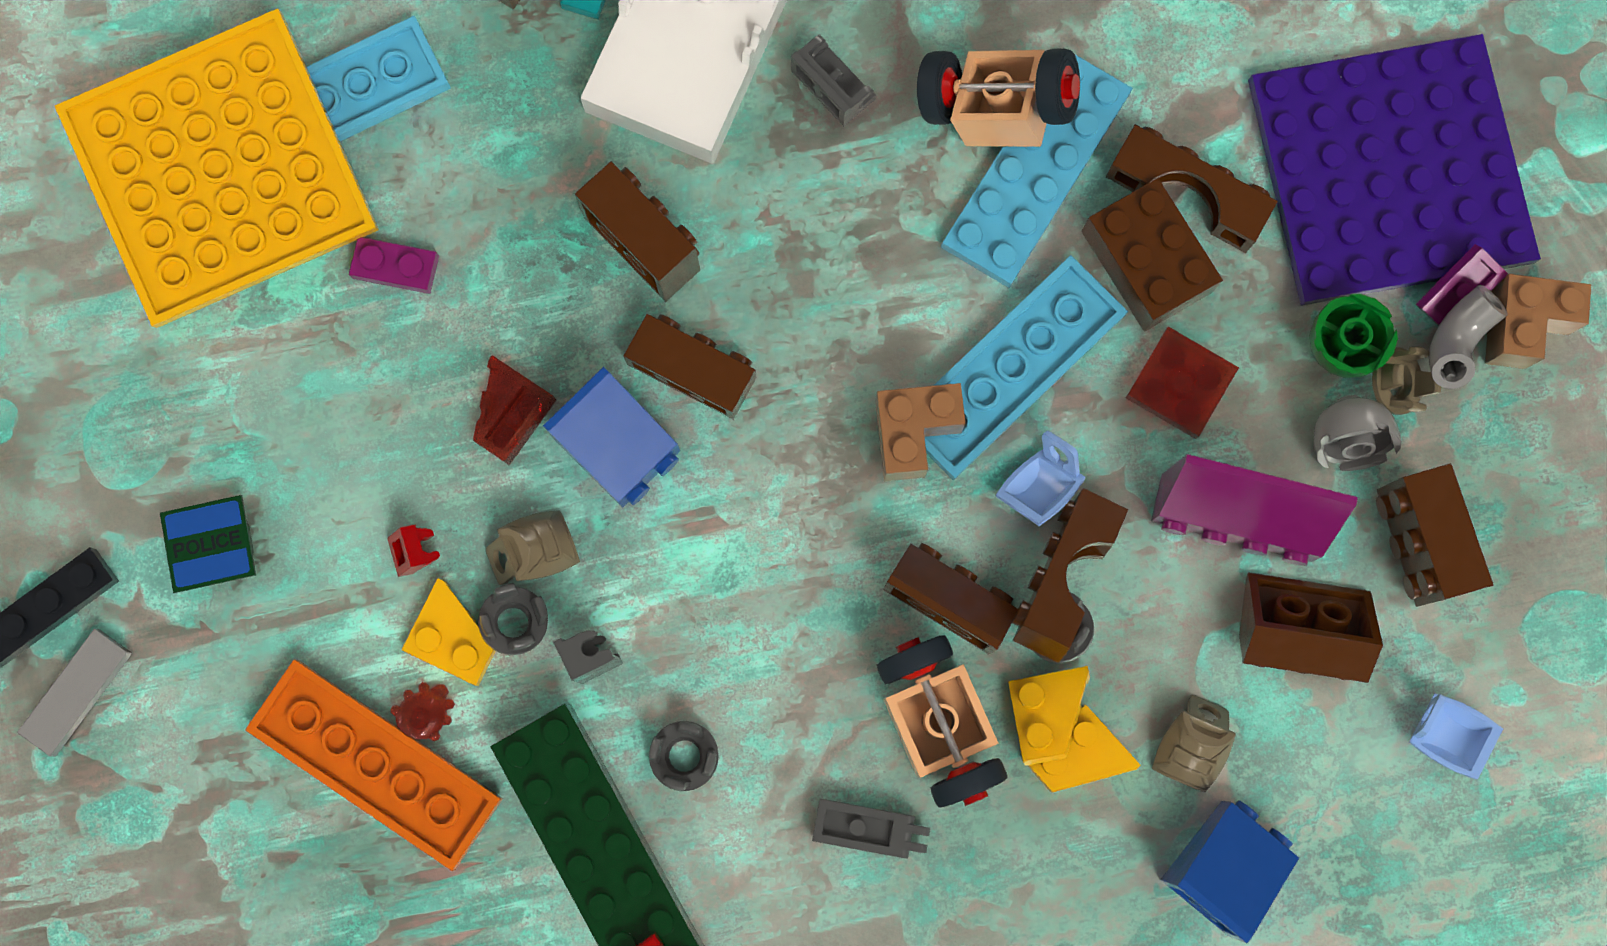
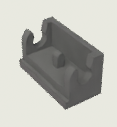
(831, 80)
(583, 658)

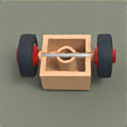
(1000, 95)
(941, 722)

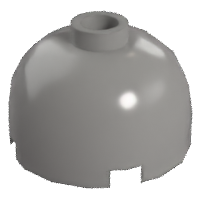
(1355, 434)

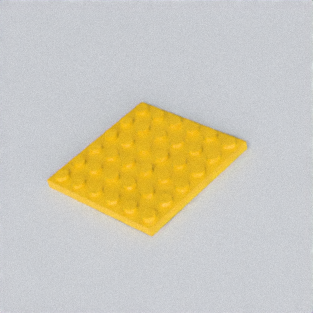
(216, 168)

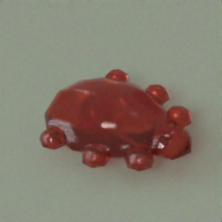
(423, 712)

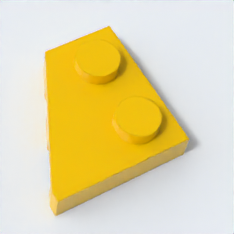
(449, 637)
(1046, 712)
(1091, 756)

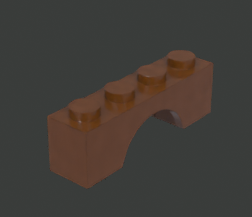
(1235, 208)
(1052, 615)

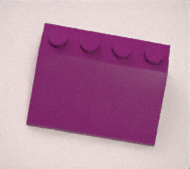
(1250, 509)

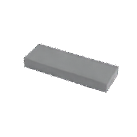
(74, 693)

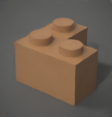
(1533, 310)
(908, 418)

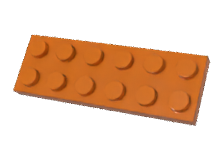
(374, 764)

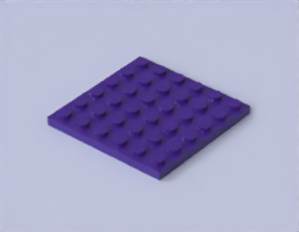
(1391, 168)

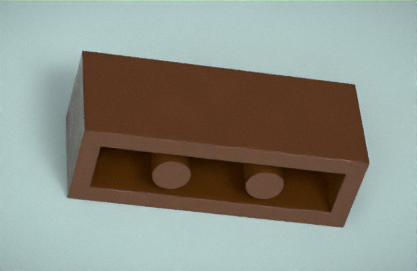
(691, 365)

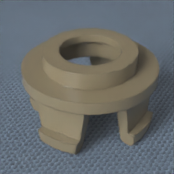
(1405, 373)

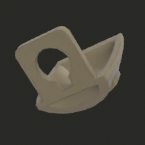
(534, 548)
(1195, 747)

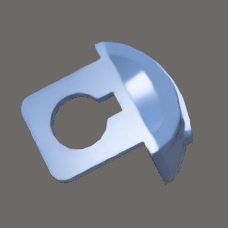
(1044, 481)
(1456, 736)

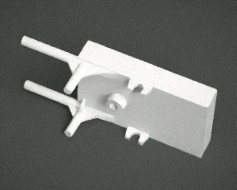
(680, 69)

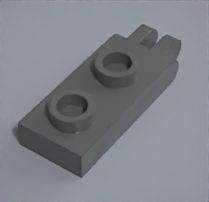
(867, 829)

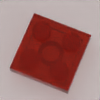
(1182, 382)

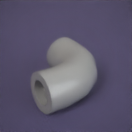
(1459, 334)

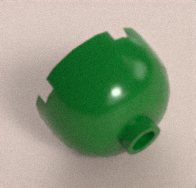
(1353, 336)

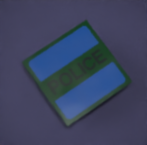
(208, 544)

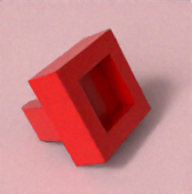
(407, 549)

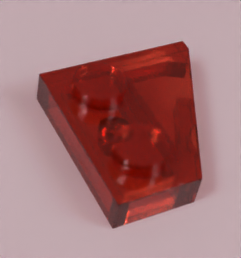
(509, 411)

